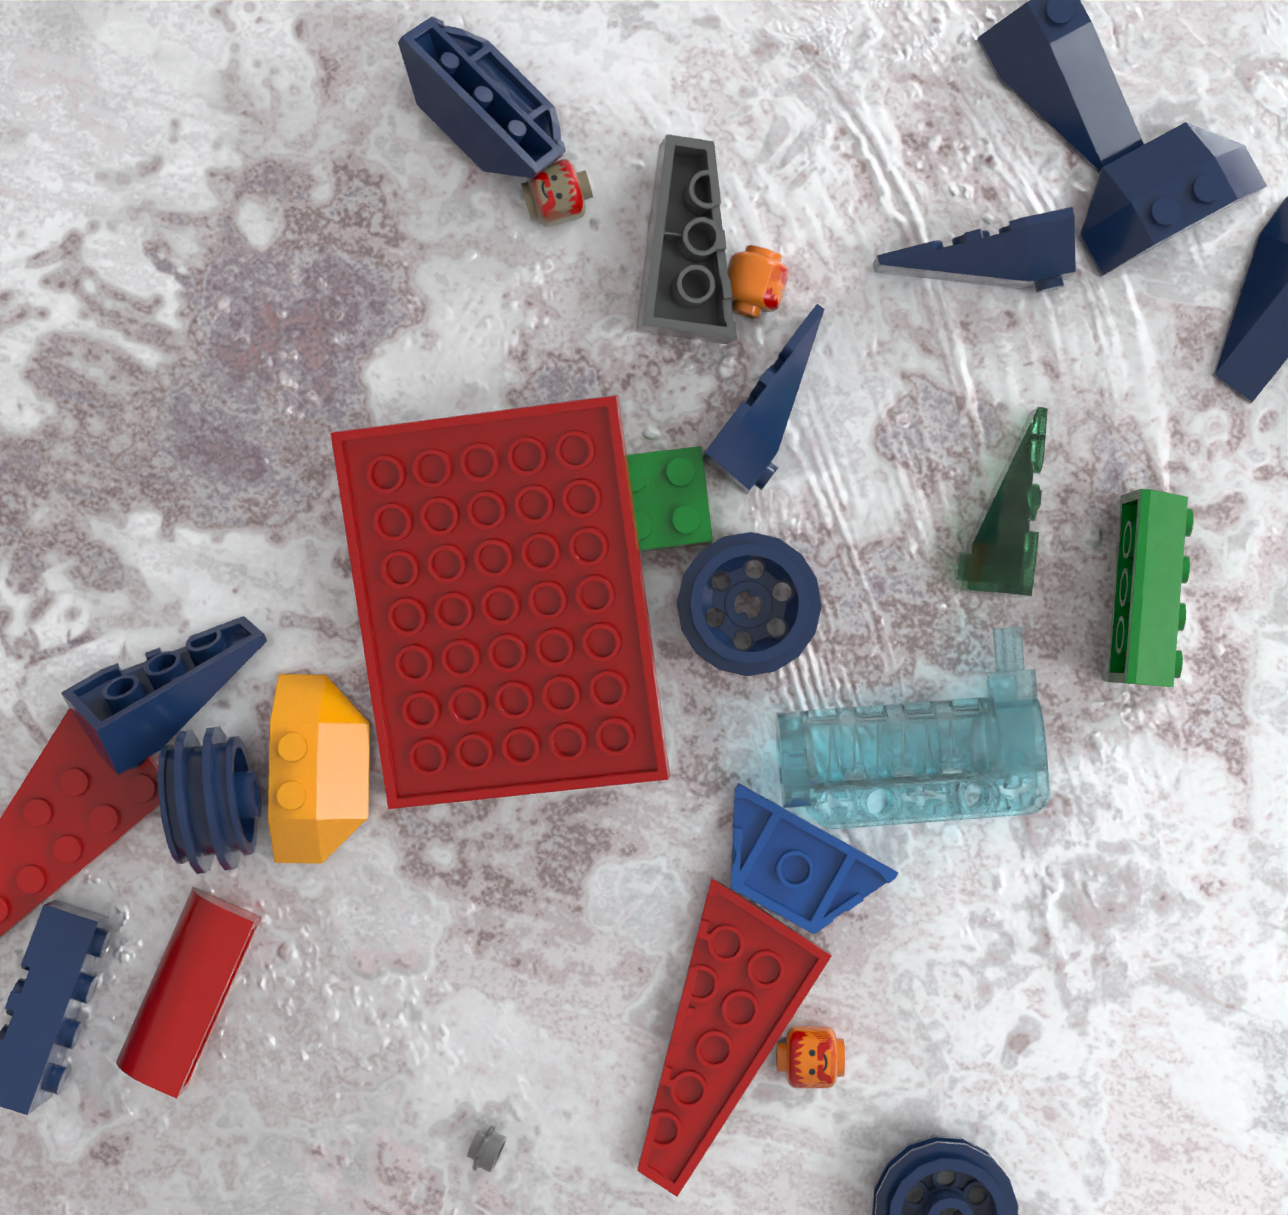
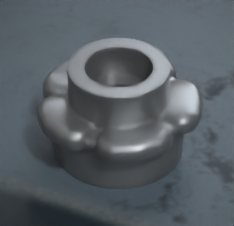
(486, 1149)

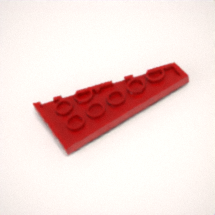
(66, 819)

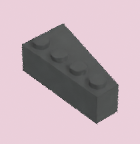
(686, 248)

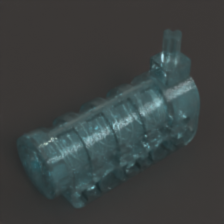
(921, 748)

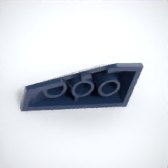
(756, 428)

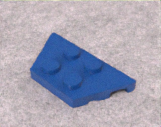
(797, 865)

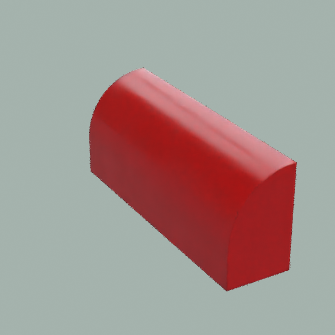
(187, 992)

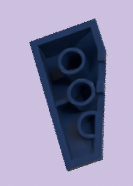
(1061, 70)
(1023, 255)
(1258, 332)
(146, 705)

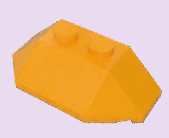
(315, 769)

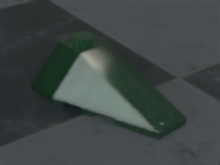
(1001, 547)

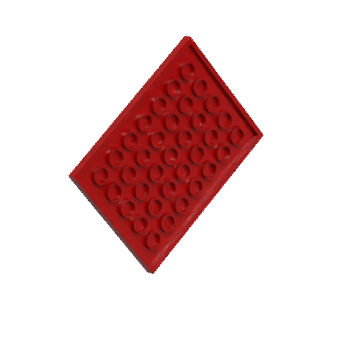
(502, 603)

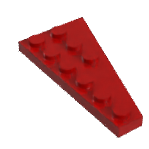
(733, 1007)

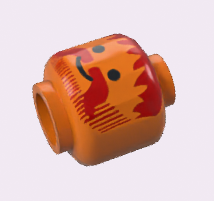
(756, 281)
(811, 1057)

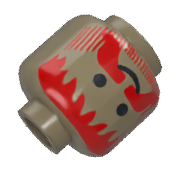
(557, 194)

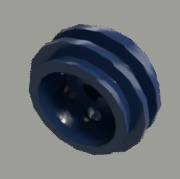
(780, 565)
(208, 799)
(919, 1165)

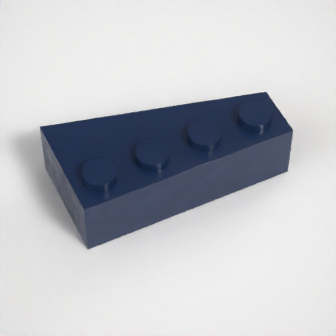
(48, 1003)

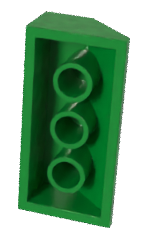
(1149, 588)

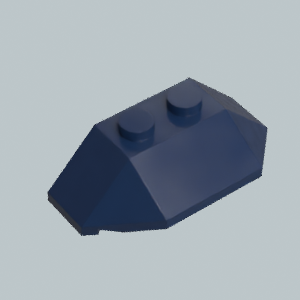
(481, 100)
(1164, 192)

